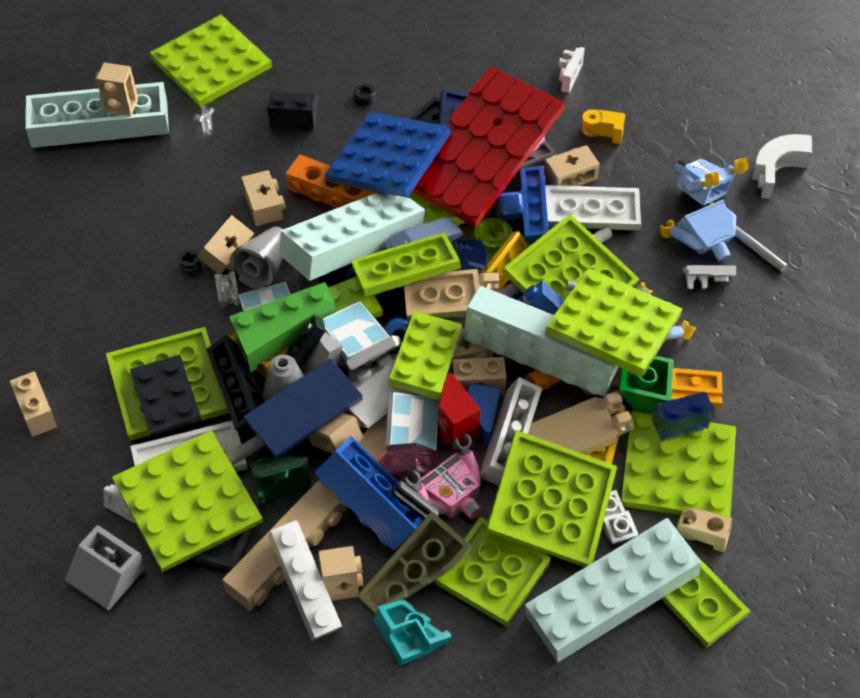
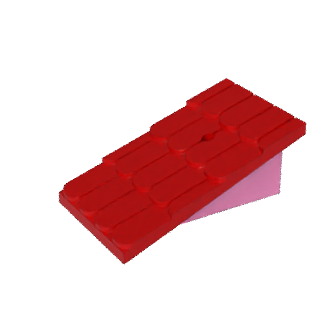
(487, 144)

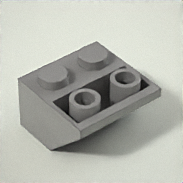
(104, 567)

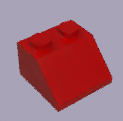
(457, 414)

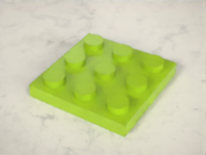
(495, 574)

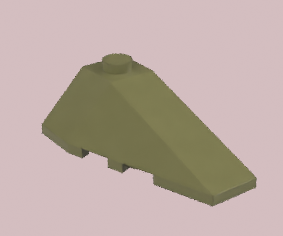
(419, 561)

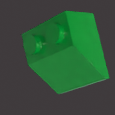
(651, 389)

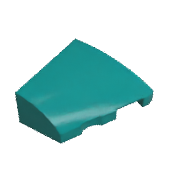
(408, 631)

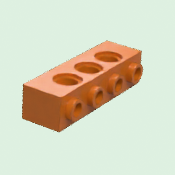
(308, 178)

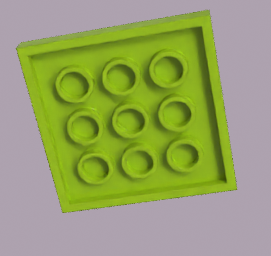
(210, 60)
(565, 256)
(614, 322)
(198, 367)
(680, 470)
(551, 499)
(187, 500)

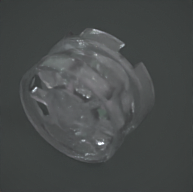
(227, 289)

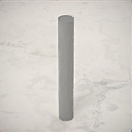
(760, 249)

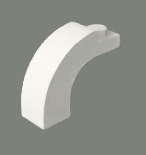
(779, 153)

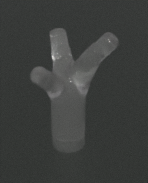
(205, 119)

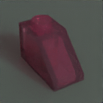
(409, 457)

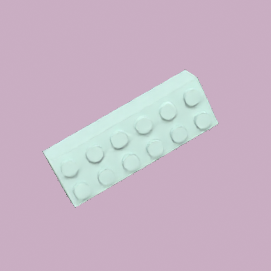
(81, 117)
(347, 233)
(519, 334)
(612, 589)

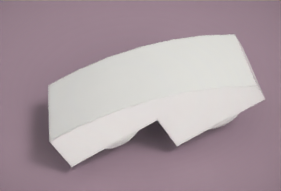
(618, 522)

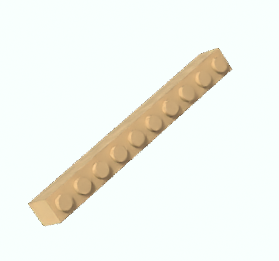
(315, 513)

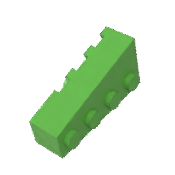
(276, 324)

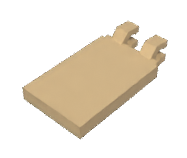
(447, 293)
(585, 425)

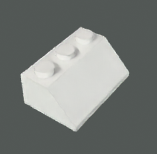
(375, 390)

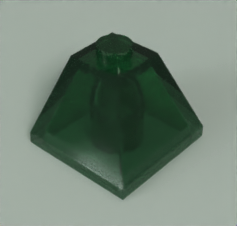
(280, 476)

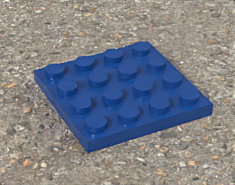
(388, 154)

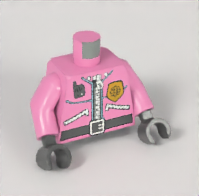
(453, 484)

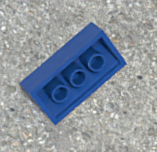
(367, 491)

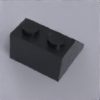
(292, 109)

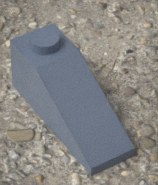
(426, 230)

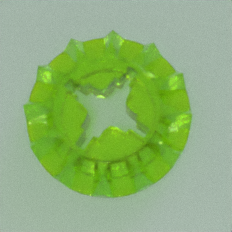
(499, 227)

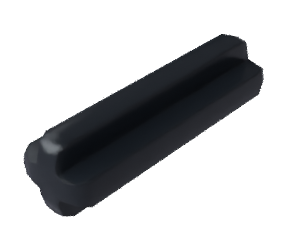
(413, 500)

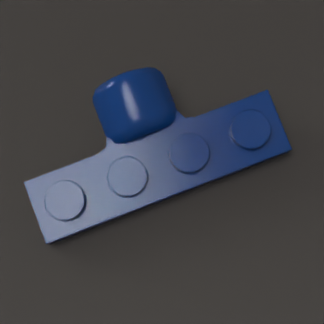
(528, 203)

